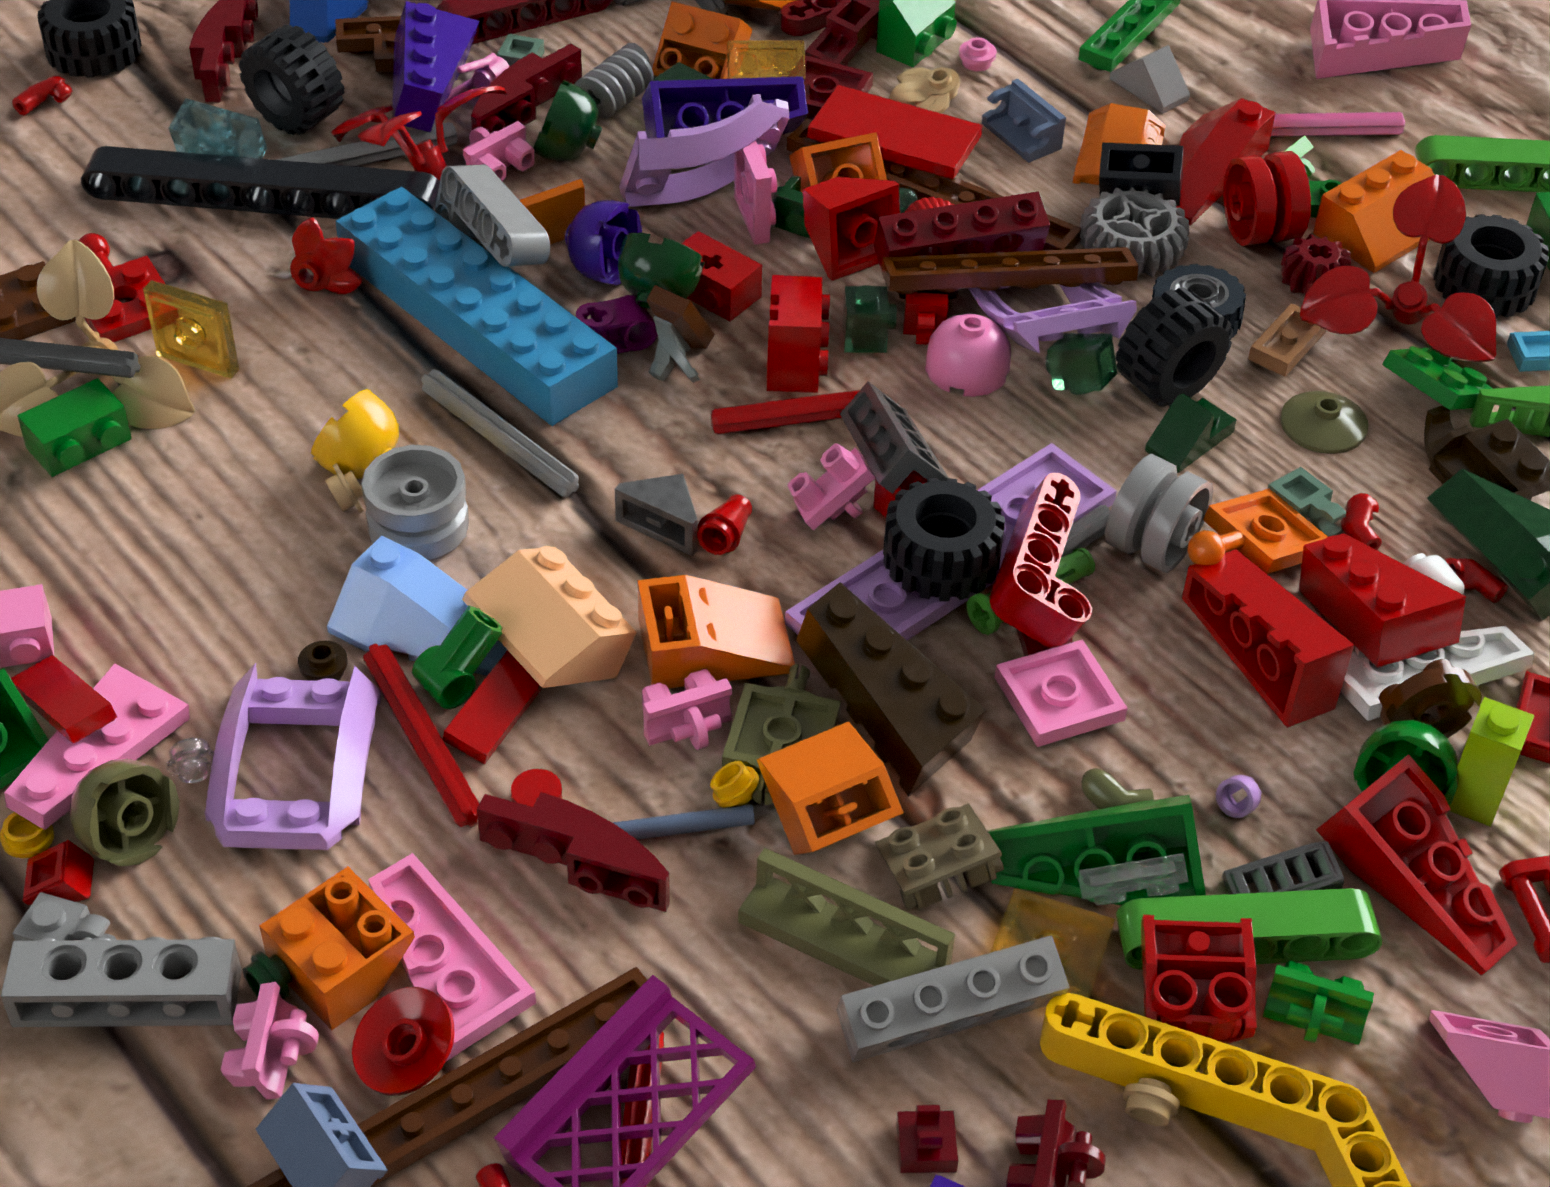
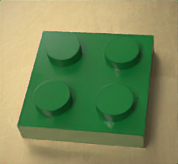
(1437, 376)

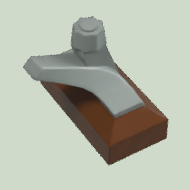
(678, 331)

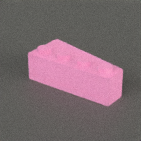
(1386, 34)

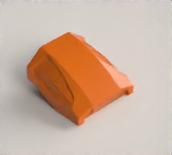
(1114, 125)

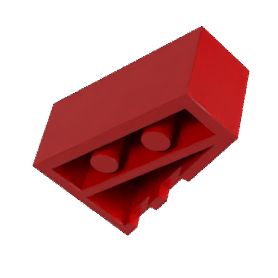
(797, 334)

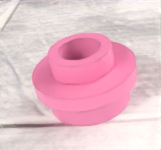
(977, 54)

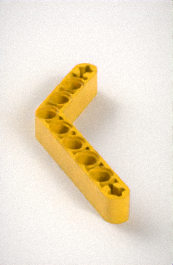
(1083, 1037)

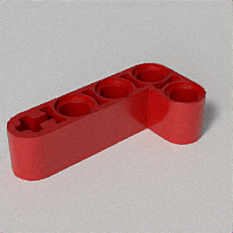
(1026, 584)

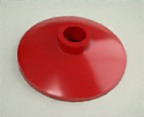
(389, 1030)

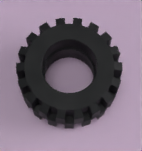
(89, 35)
(291, 79)
(1494, 261)
(1174, 346)
(943, 539)

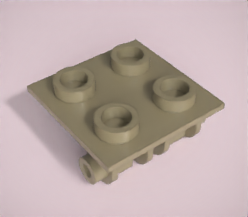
(939, 850)

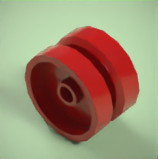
(1267, 198)

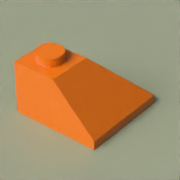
(846, 157)

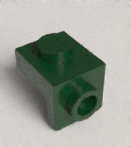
(790, 208)

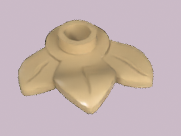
(927, 88)

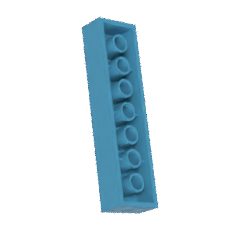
(480, 306)

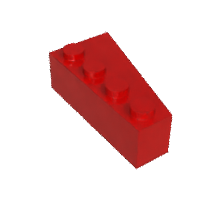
(1270, 636)

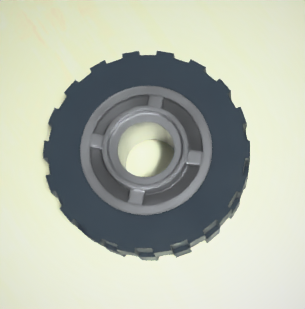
(1210, 284)

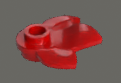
(325, 258)

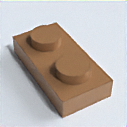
(1285, 342)

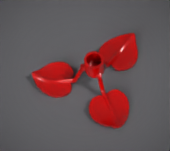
(424, 155)
(1458, 329)

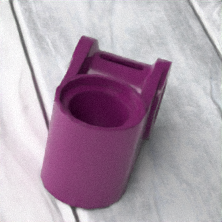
(620, 323)

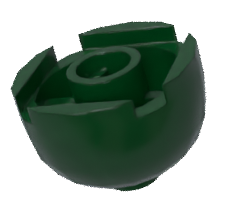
(568, 125)
(664, 265)

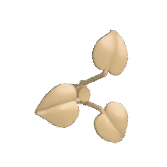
(80, 287)

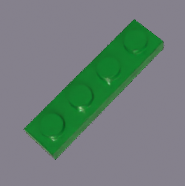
(1124, 32)

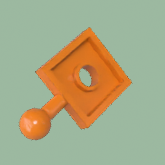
(1258, 527)

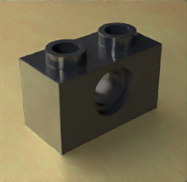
(1142, 168)

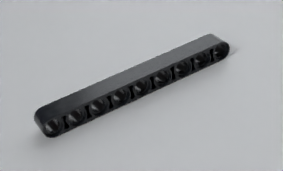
(245, 182)

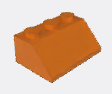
(1362, 211)

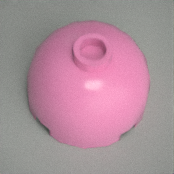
(968, 355)

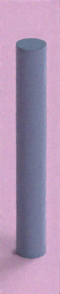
(689, 822)

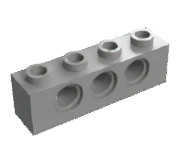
(41, 996)
(951, 998)

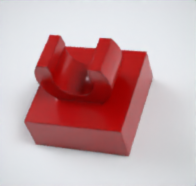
(924, 314)

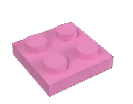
(753, 191)
(1060, 693)

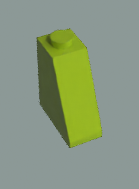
(1489, 760)

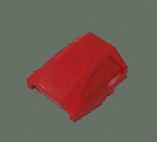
(1200, 976)

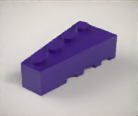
(426, 60)
(706, 101)

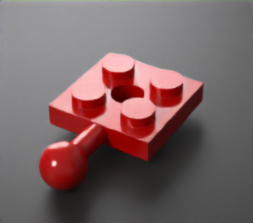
(128, 282)

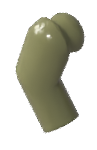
(1107, 792)

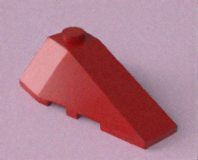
(1211, 144)
(1410, 854)

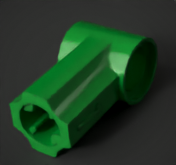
(449, 667)

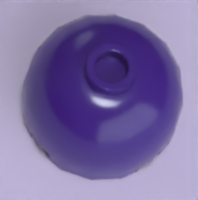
(597, 237)

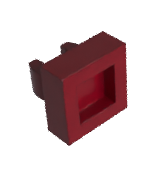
(927, 1140)

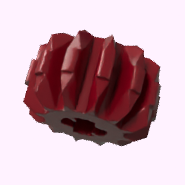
(1309, 260)

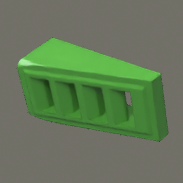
(1523, 418)

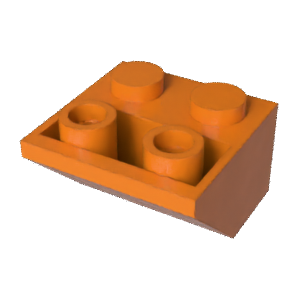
(698, 40)
(828, 788)
(338, 945)

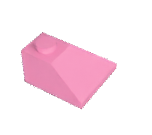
(1503, 1061)

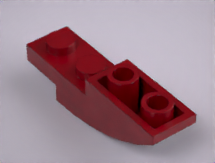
(846, 31)
(219, 40)
(527, 85)
(595, 850)

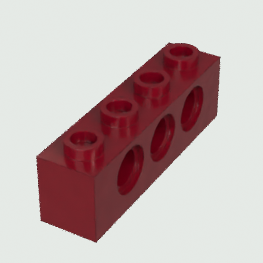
(965, 228)

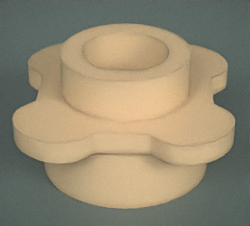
(345, 489)

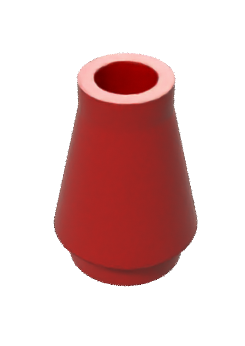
(723, 527)

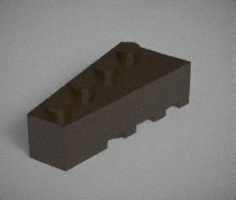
(889, 686)

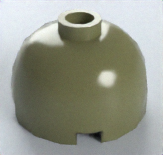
(123, 811)

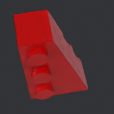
(1379, 601)

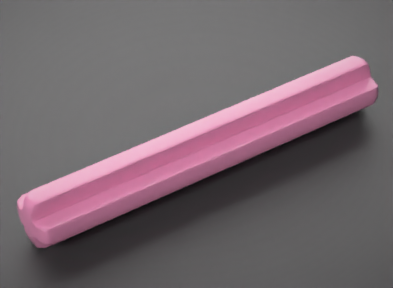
(1338, 124)

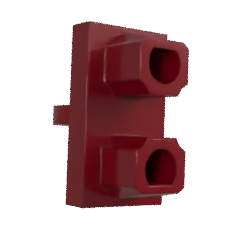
(1062, 1152)

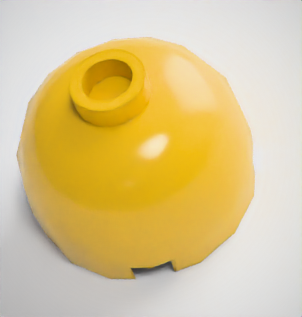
(357, 436)

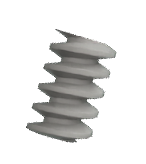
(618, 79)

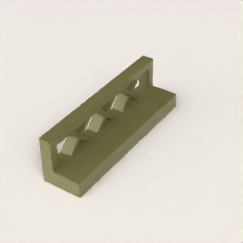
(840, 934)

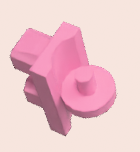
(500, 149)
(835, 489)
(686, 713)
(274, 1039)

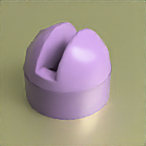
(1232, 785)

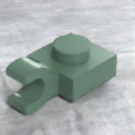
(1310, 499)

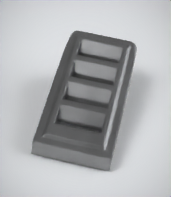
(1311, 863)

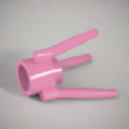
(485, 72)

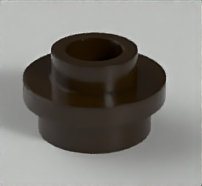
(323, 661)

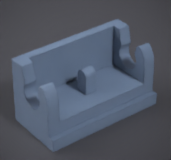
(1025, 121)
(318, 1140)

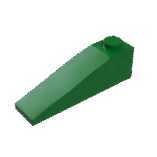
(1050, 852)

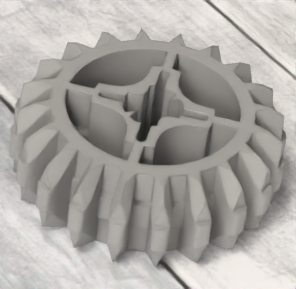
(1142, 222)

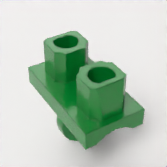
(1318, 1003)

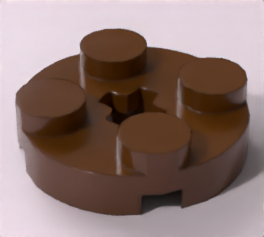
(1434, 697)

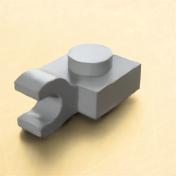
(60, 920)

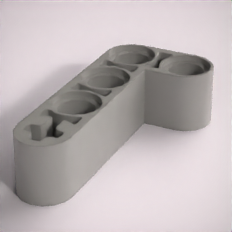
(487, 209)

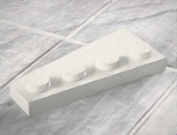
(1481, 652)

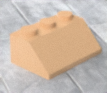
(553, 618)

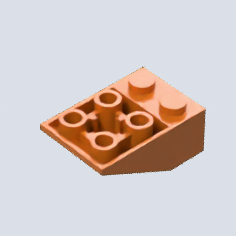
(710, 626)

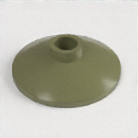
(1324, 422)

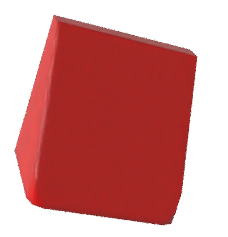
(60, 872)

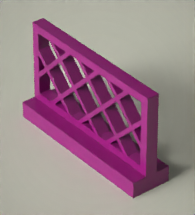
(596, 1067)

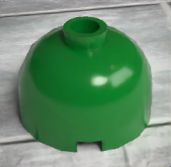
(1419, 740)

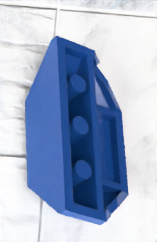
(321, 15)

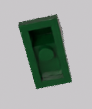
(1189, 431)

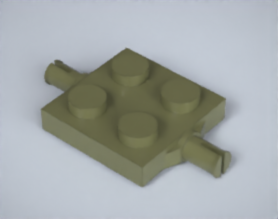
(775, 719)

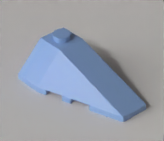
(400, 602)

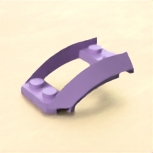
(650, 162)
(1090, 311)
(296, 702)

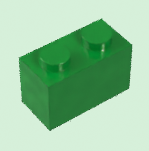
(74, 427)

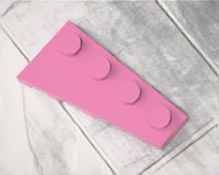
(143, 720)
(452, 954)

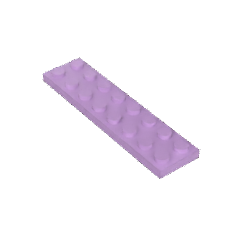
(912, 614)

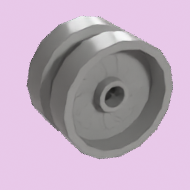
(417, 499)
(1158, 512)

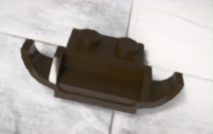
(1492, 452)

